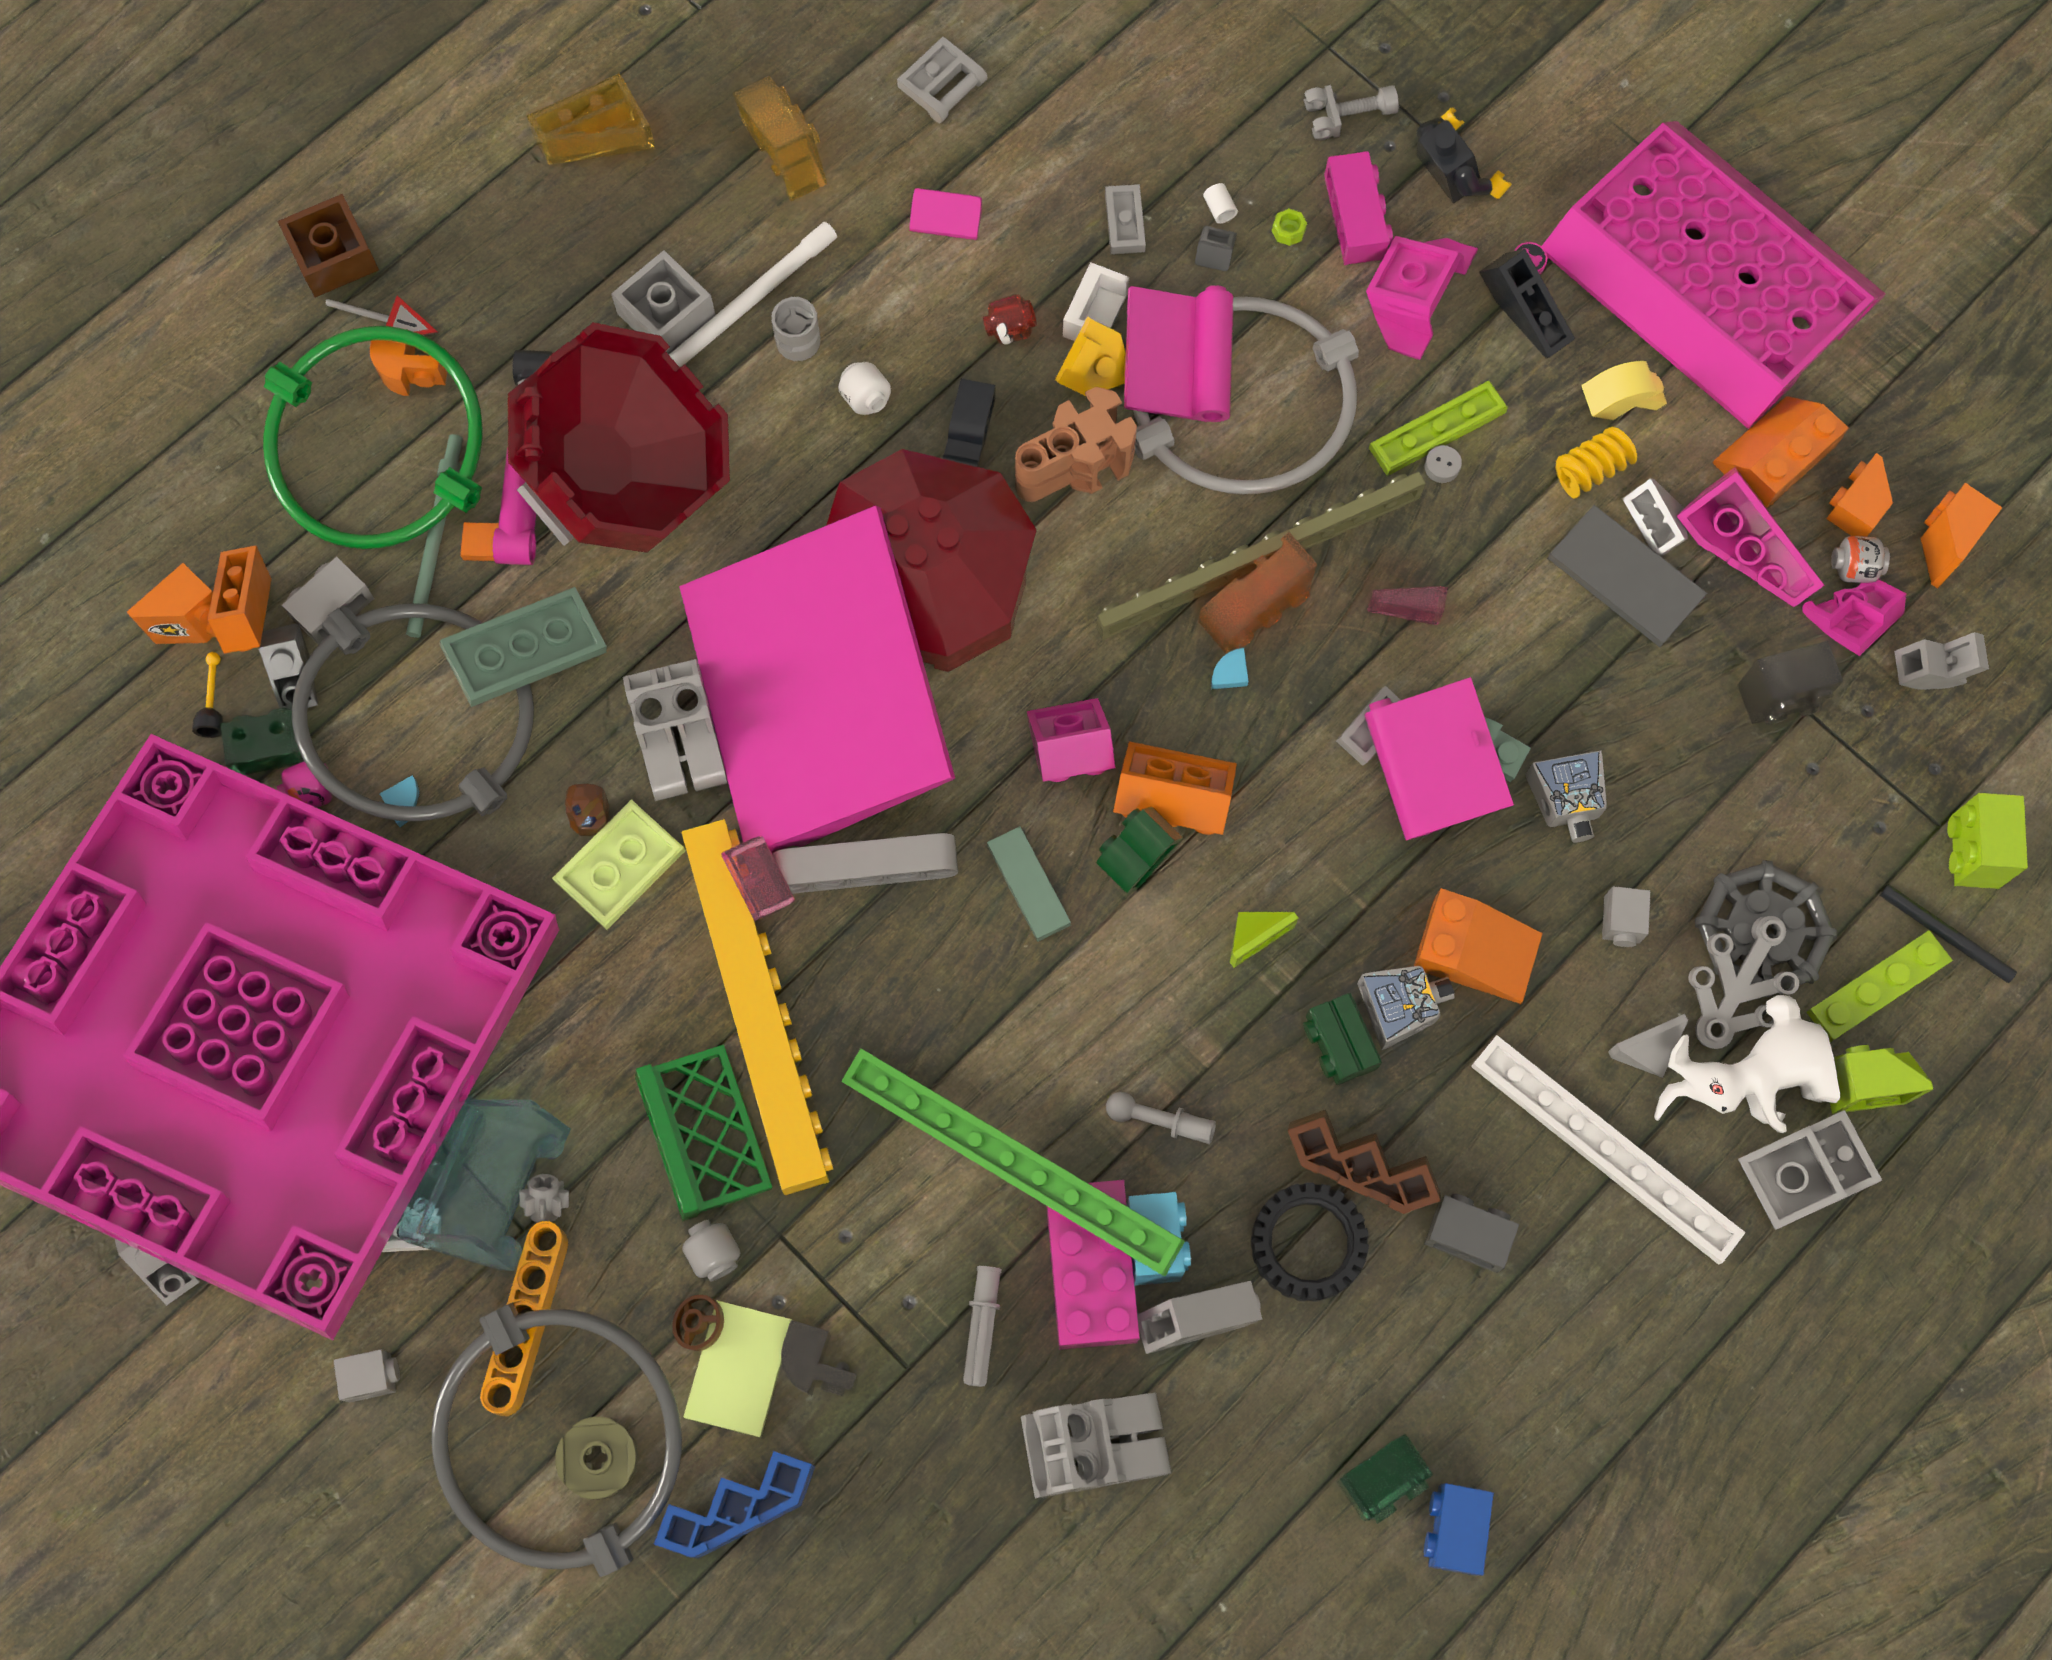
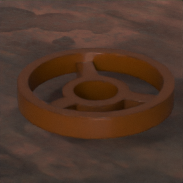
(703, 1322)

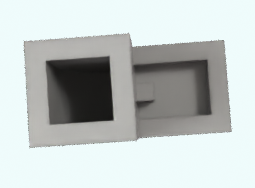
(1941, 665)

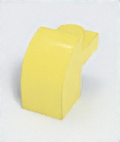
(1622, 389)

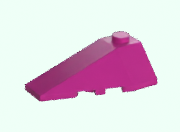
(1745, 535)

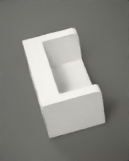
(1097, 297)

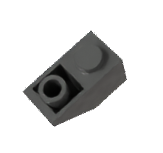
(284, 658)

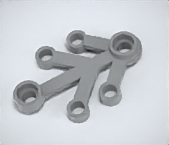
(1738, 986)

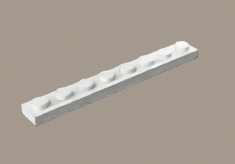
(1608, 1150)

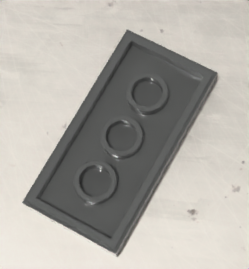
(1627, 576)

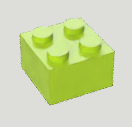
(1988, 841)

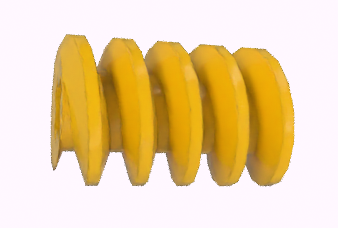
(1593, 460)

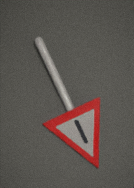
(400, 316)

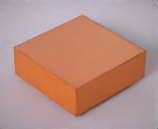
(478, 541)

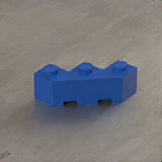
(737, 1509)

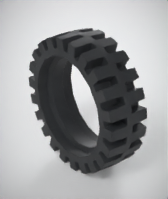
(1344, 1211)

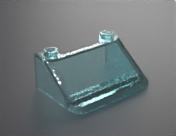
(477, 1179)

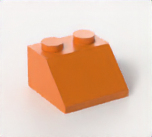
(1954, 530)

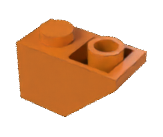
(1865, 502)

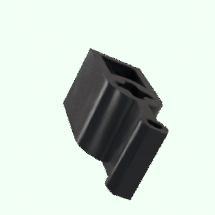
(970, 422)

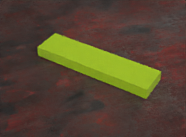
(1438, 427)

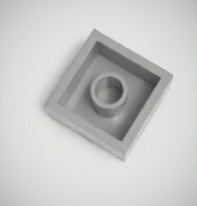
(664, 301)

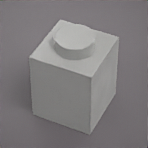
(1626, 916)
(366, 1375)

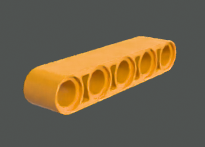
(523, 1297)

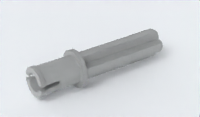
(982, 1325)

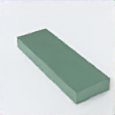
(1028, 884)

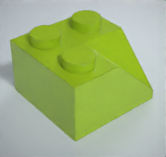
(1877, 1079)

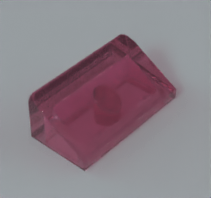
(758, 877)

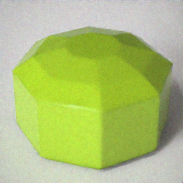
(1289, 227)

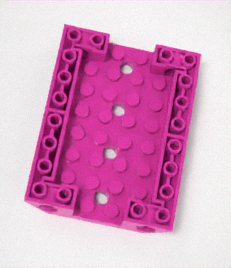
(1688, 291)

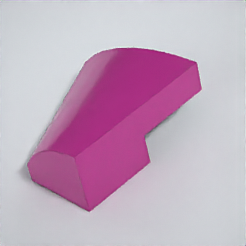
(1858, 614)

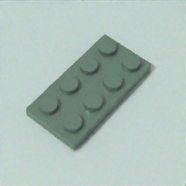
(523, 646)

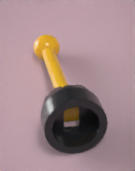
(208, 720)

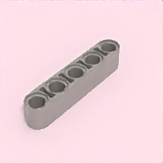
(868, 862)

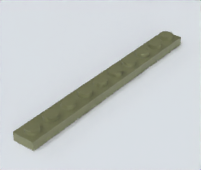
(1240, 562)

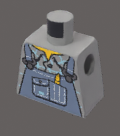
(1570, 792)
(1402, 1002)

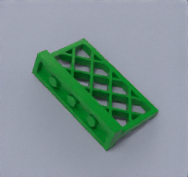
(670, 1141)

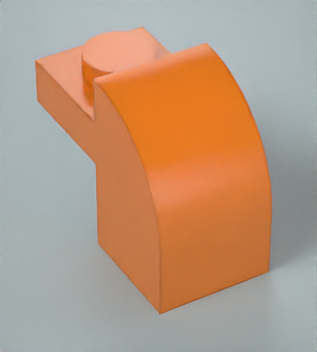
(401, 367)

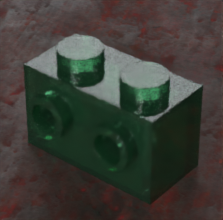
(260, 742)

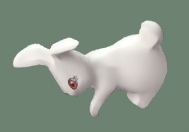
(1783, 1058)

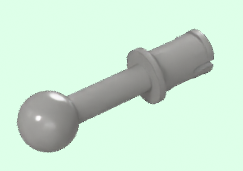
(1123, 1107)

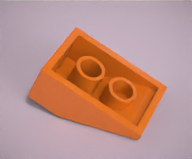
(1478, 946)

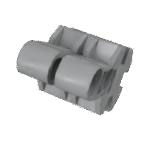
(658, 735)
(1093, 1426)

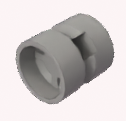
(796, 328)

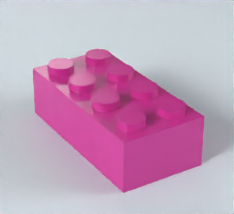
(1091, 1283)

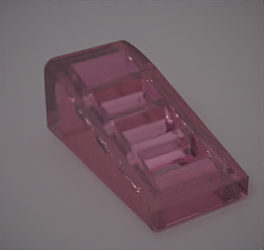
(1413, 604)

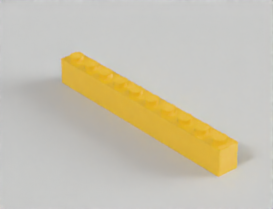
(757, 1014)

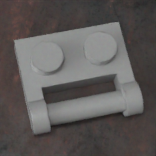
(934, 71)

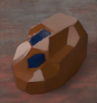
(587, 808)

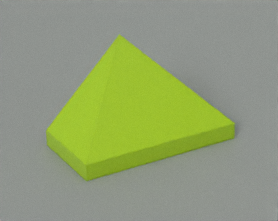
(1257, 931)

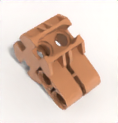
(1077, 449)

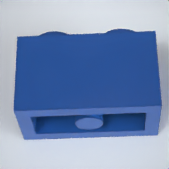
(1459, 1529)

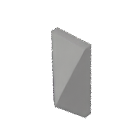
(1656, 516)
(1651, 1048)

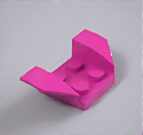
(1410, 288)

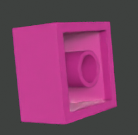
(1071, 740)

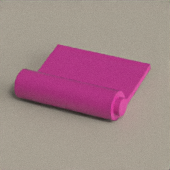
(1179, 353)
(1438, 758)

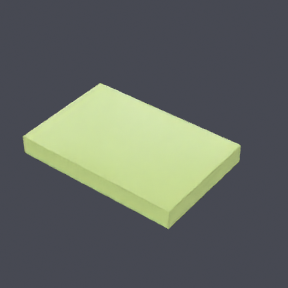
(618, 864)
(738, 1371)

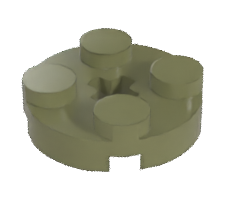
(580, 1442)

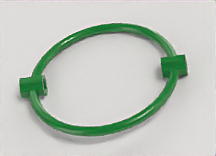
(452, 486)

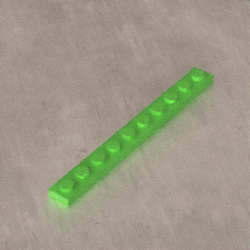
(1014, 1162)

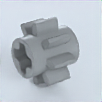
(544, 1198)

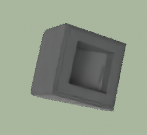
(1215, 248)

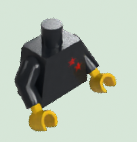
(1453, 162)

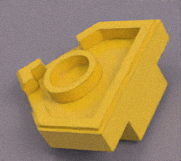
(1094, 359)

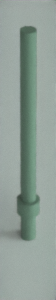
(433, 540)

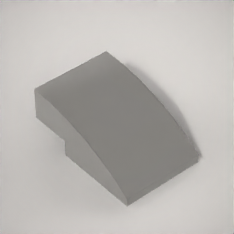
(1810, 1169)

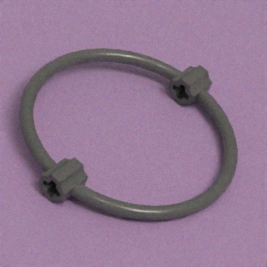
(350, 635)
(609, 1545)

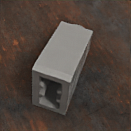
(1198, 1316)

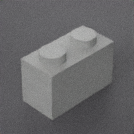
(329, 589)

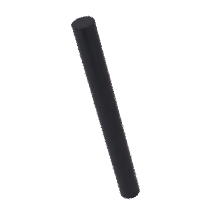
(1948, 933)

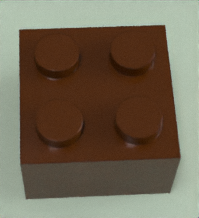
(328, 245)

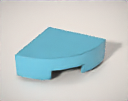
(1230, 671)
(402, 794)

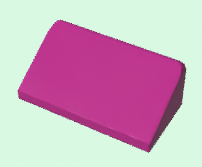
(945, 214)

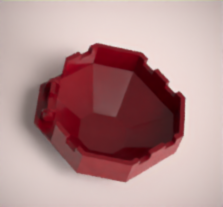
(617, 438)
(955, 545)

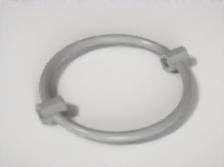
(1331, 352)

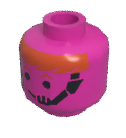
(302, 785)

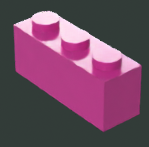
(1357, 207)

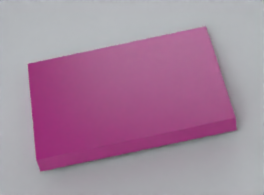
(816, 683)

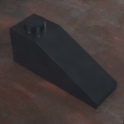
(1527, 301)

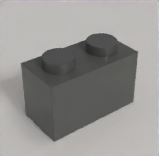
(1472, 1232)

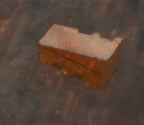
(1259, 596)

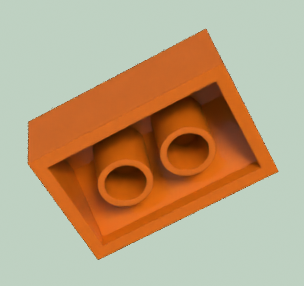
(1783, 446)
(1178, 785)

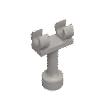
(1331, 126)

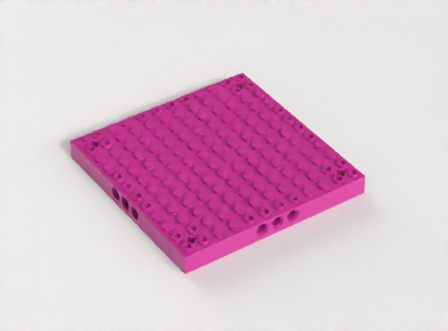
(249, 1031)

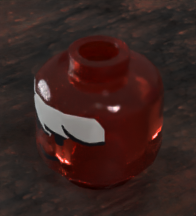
(1010, 319)

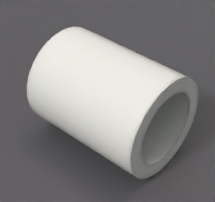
(1220, 203)

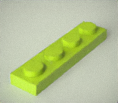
(1880, 985)

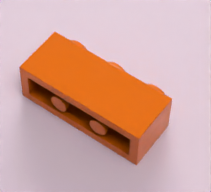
(240, 599)

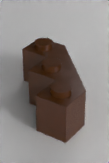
(1363, 1165)

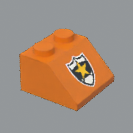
(176, 609)

